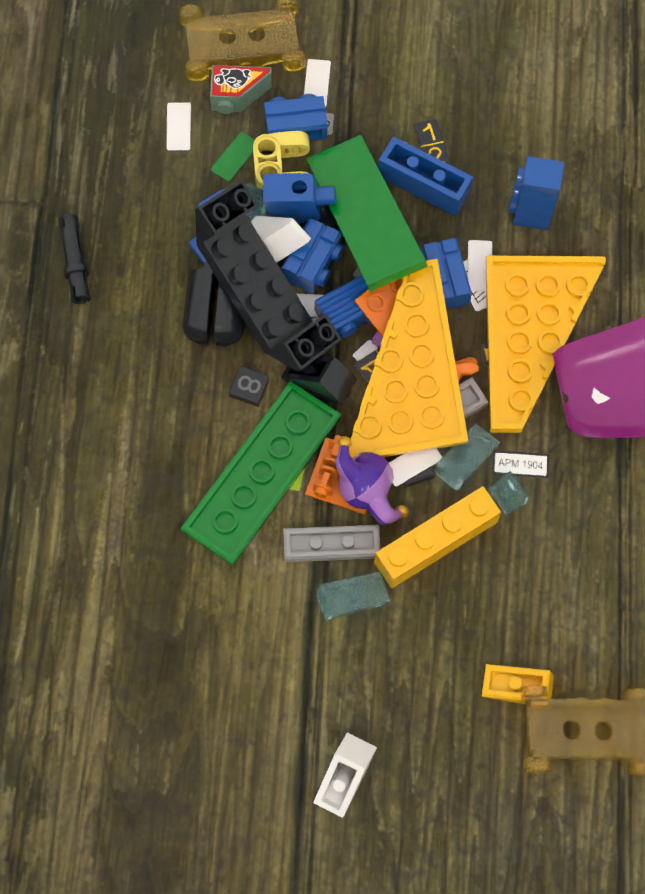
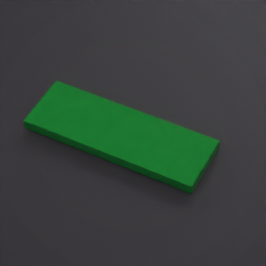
(367, 214)
(261, 473)

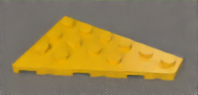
(530, 316)
(414, 383)

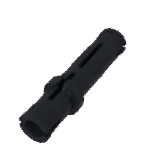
(75, 269)

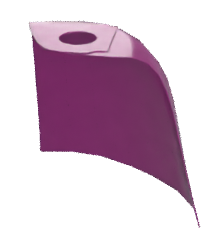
(616, 368)

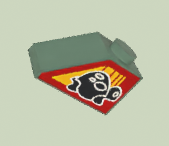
(237, 86)

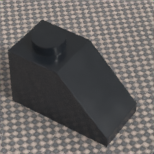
(324, 379)

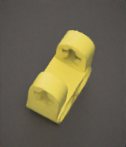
(283, 146)

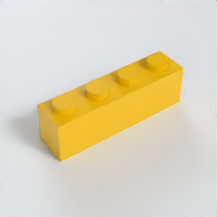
(437, 537)

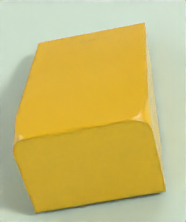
(505, 682)

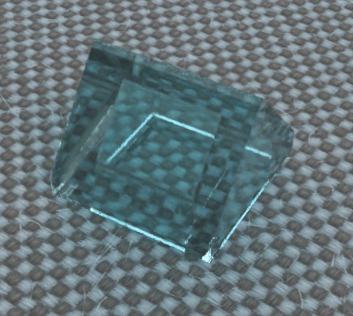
(509, 493)

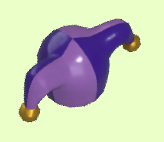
(366, 483)

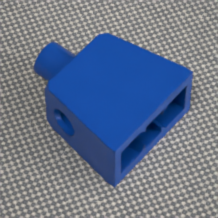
(296, 196)

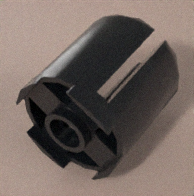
(199, 310)

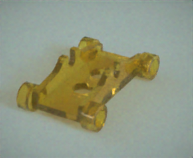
(277, 46)
(546, 722)

